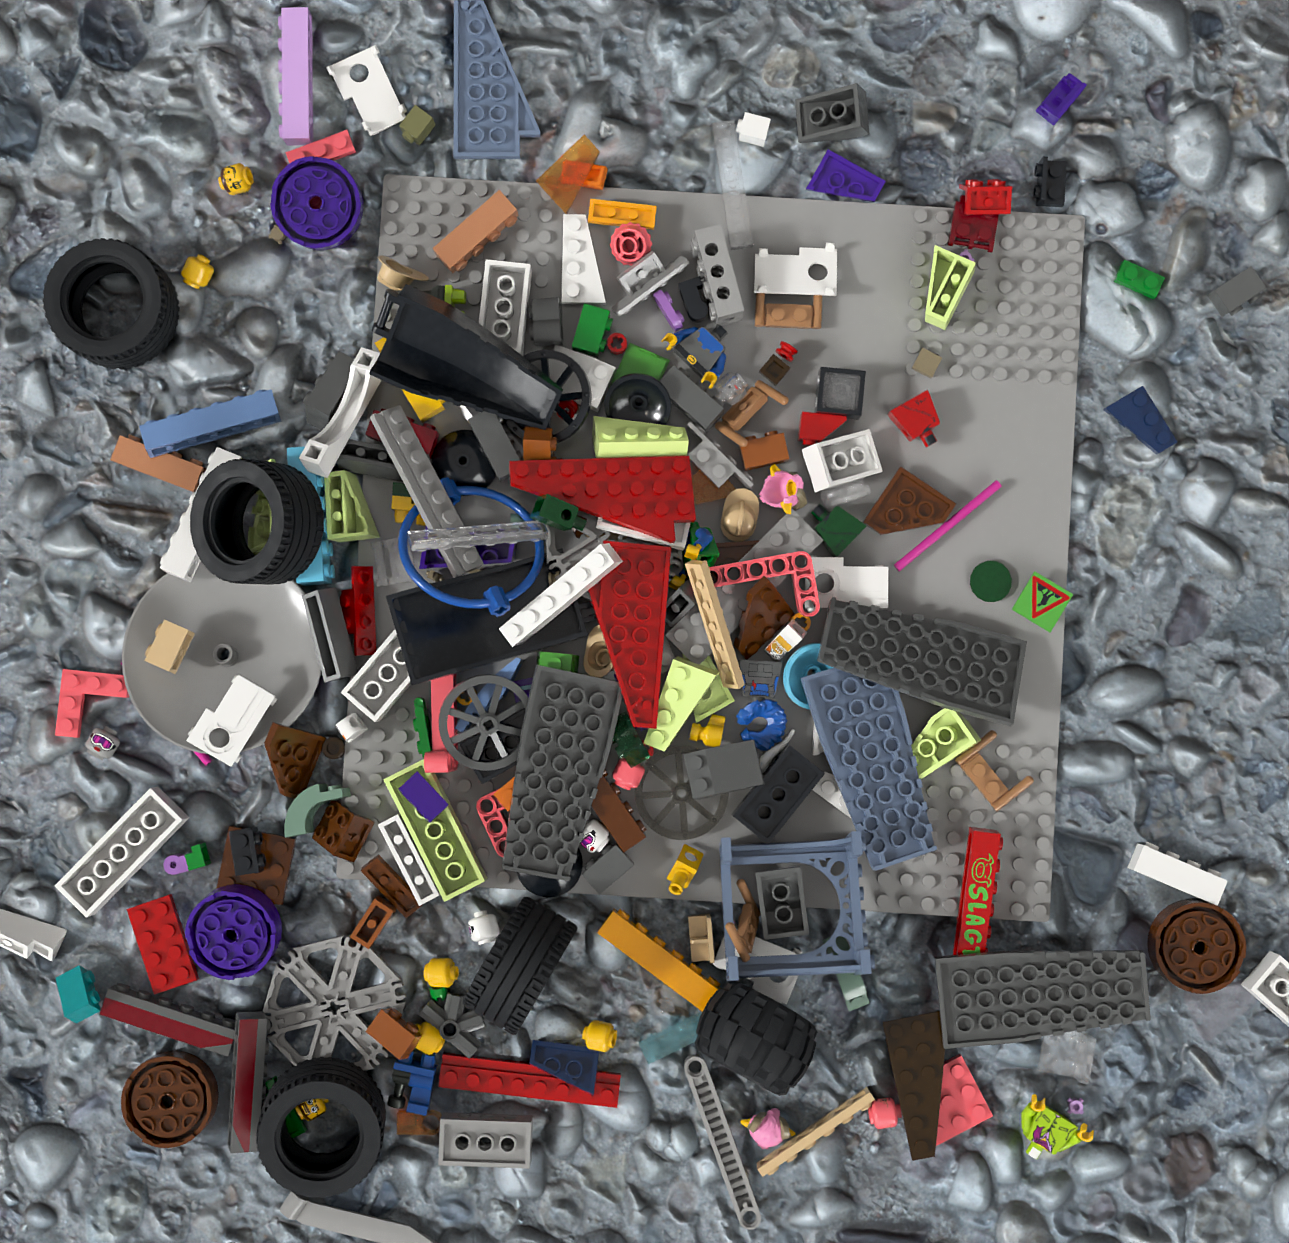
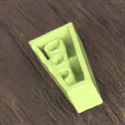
(636, 439)
(679, 697)

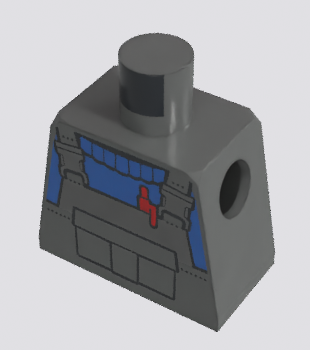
(760, 678)

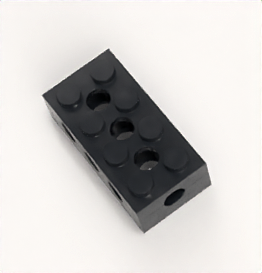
(468, 747)
(782, 809)

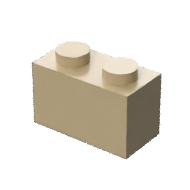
(169, 646)

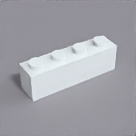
(409, 859)
(1178, 874)

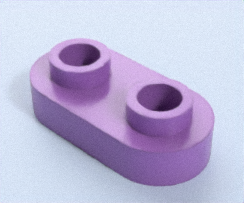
(664, 302)

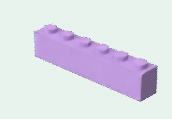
(296, 76)

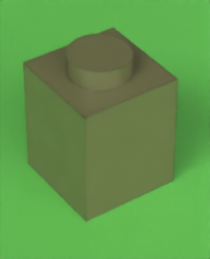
(416, 125)

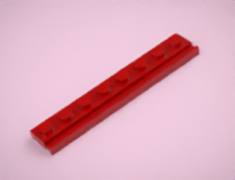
(522, 1080)

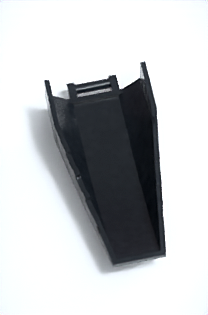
(455, 359)

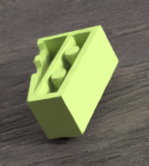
(947, 285)
(347, 509)

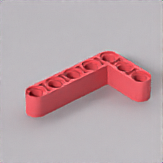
(768, 571)
(439, 758)
(487, 818)

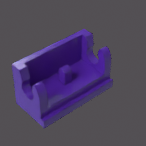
(1061, 98)
(423, 797)

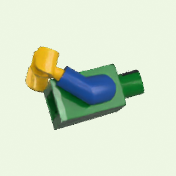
(699, 546)

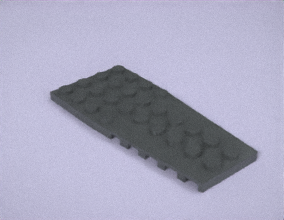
(926, 658)
(558, 769)
(1037, 994)

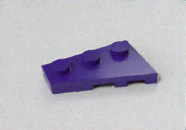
(845, 179)

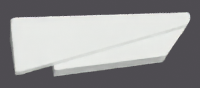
(27, 934)

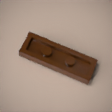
(391, 885)

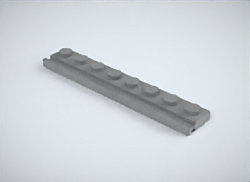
(423, 484)

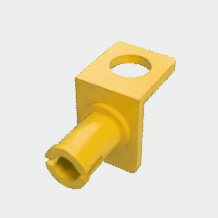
(683, 870)

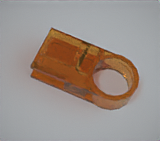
(413, 1124)

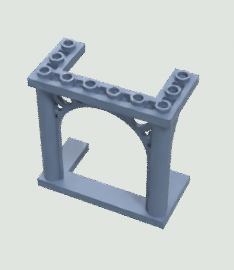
(846, 850)

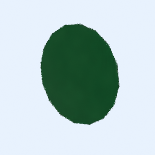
(990, 581)

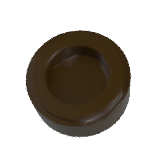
(333, 748)

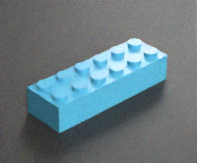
(320, 570)

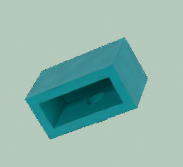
(78, 994)

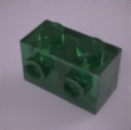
(629, 742)

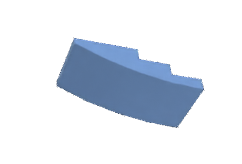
(485, 694)

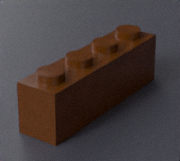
(617, 815)

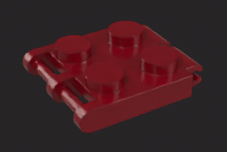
(972, 228)

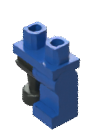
(419, 1076)

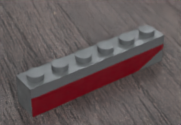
(169, 1019)
(247, 1080)

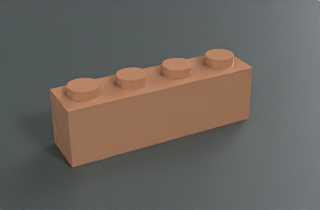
(476, 231)
(166, 467)

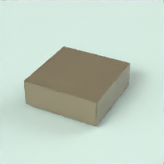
(926, 363)

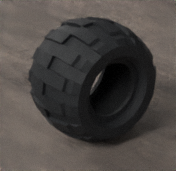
(756, 1037)

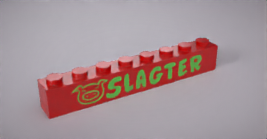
(977, 891)

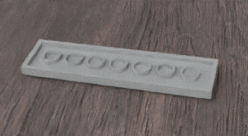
(787, 536)

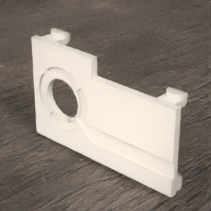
(373, 96)
(790, 272)
(851, 583)
(237, 714)
(778, 991)

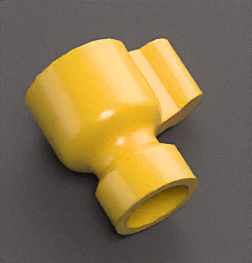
(711, 734)

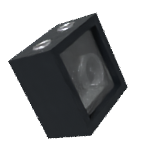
(840, 392)

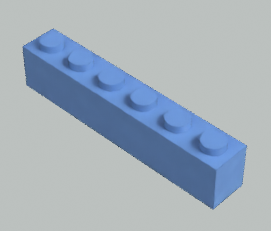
(209, 423)

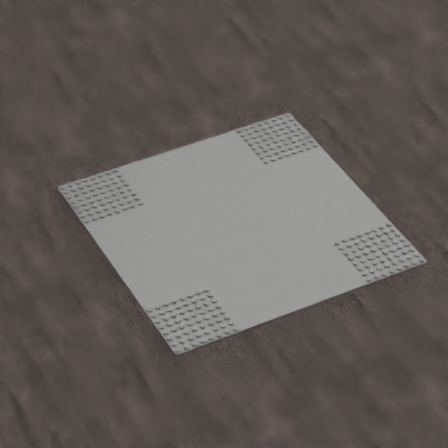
(1002, 416)

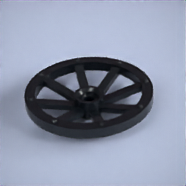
(585, 395)

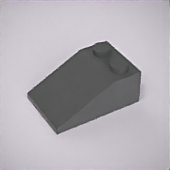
(832, 115)
(723, 769)
(782, 903)

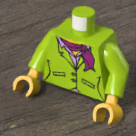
(1050, 1129)

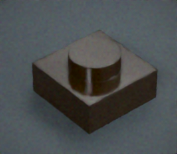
(774, 370)

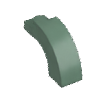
(304, 807)
(850, 984)

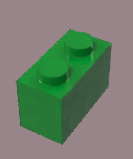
(591, 330)

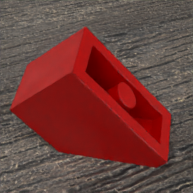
(817, 427)

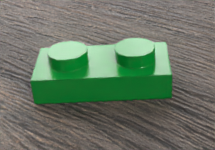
(1139, 279)

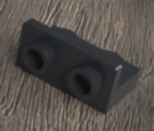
(1050, 183)
(247, 851)

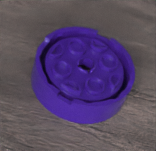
(340, 208)
(254, 922)

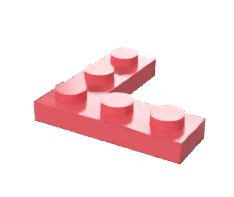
(331, 148)
(72, 695)

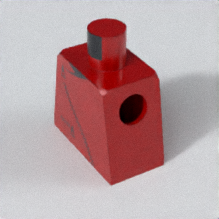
(917, 418)

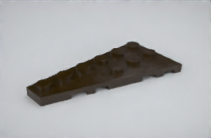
(917, 1068)

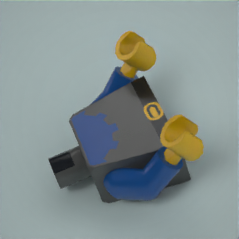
(700, 350)

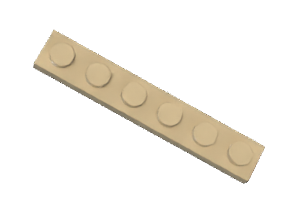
(714, 624)
(808, 1137)

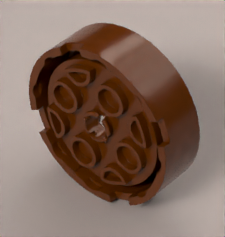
(1173, 942)
(182, 1078)

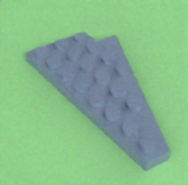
(487, 95)

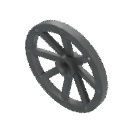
(474, 763)

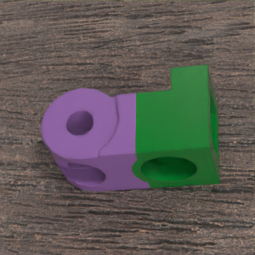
(181, 863)

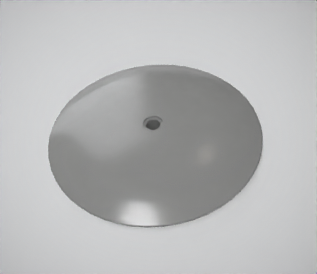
(266, 643)

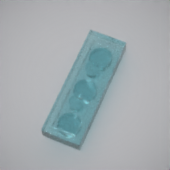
(670, 1039)

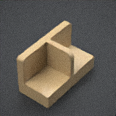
(701, 938)

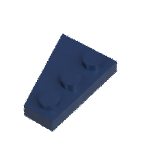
(1143, 419)
(567, 1062)

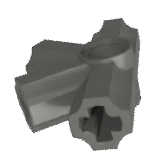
(453, 1013)

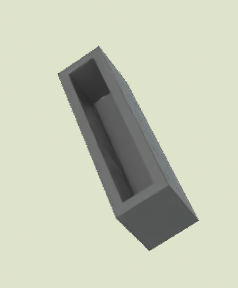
(330, 634)

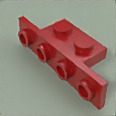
(359, 610)

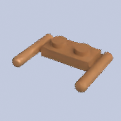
(788, 314)
(745, 409)
(985, 778)
(744, 936)

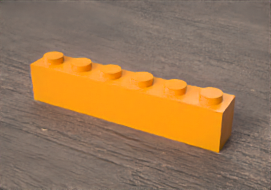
(658, 959)

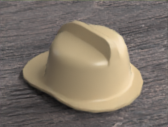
(396, 275)
(740, 515)
(596, 657)

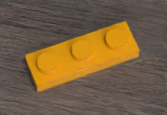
(619, 213)

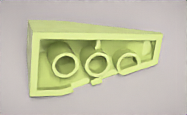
(942, 740)

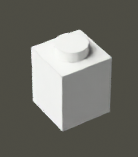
(753, 129)

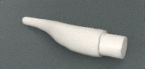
(767, 757)

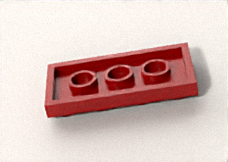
(162, 944)

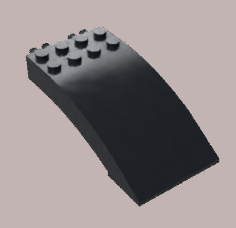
(454, 639)

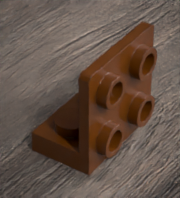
(342, 831)

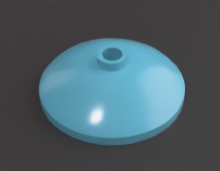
(798, 667)

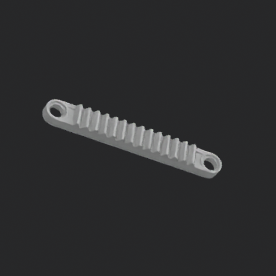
(722, 1142)

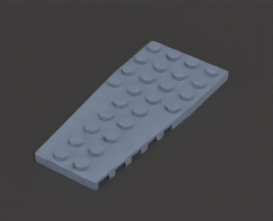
(872, 762)

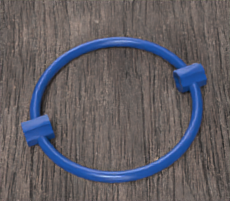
(494, 598)

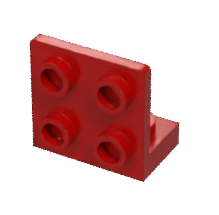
(987, 197)

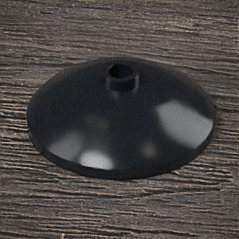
(621, 401)
(455, 446)
(552, 887)

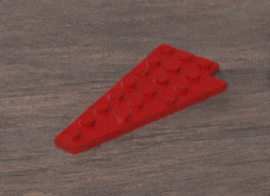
(628, 491)
(632, 620)

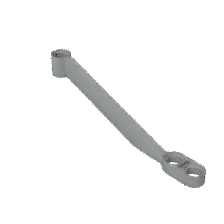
(349, 1222)

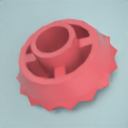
(630, 243)

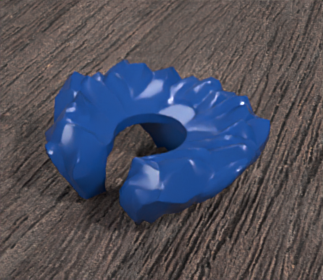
(775, 726)

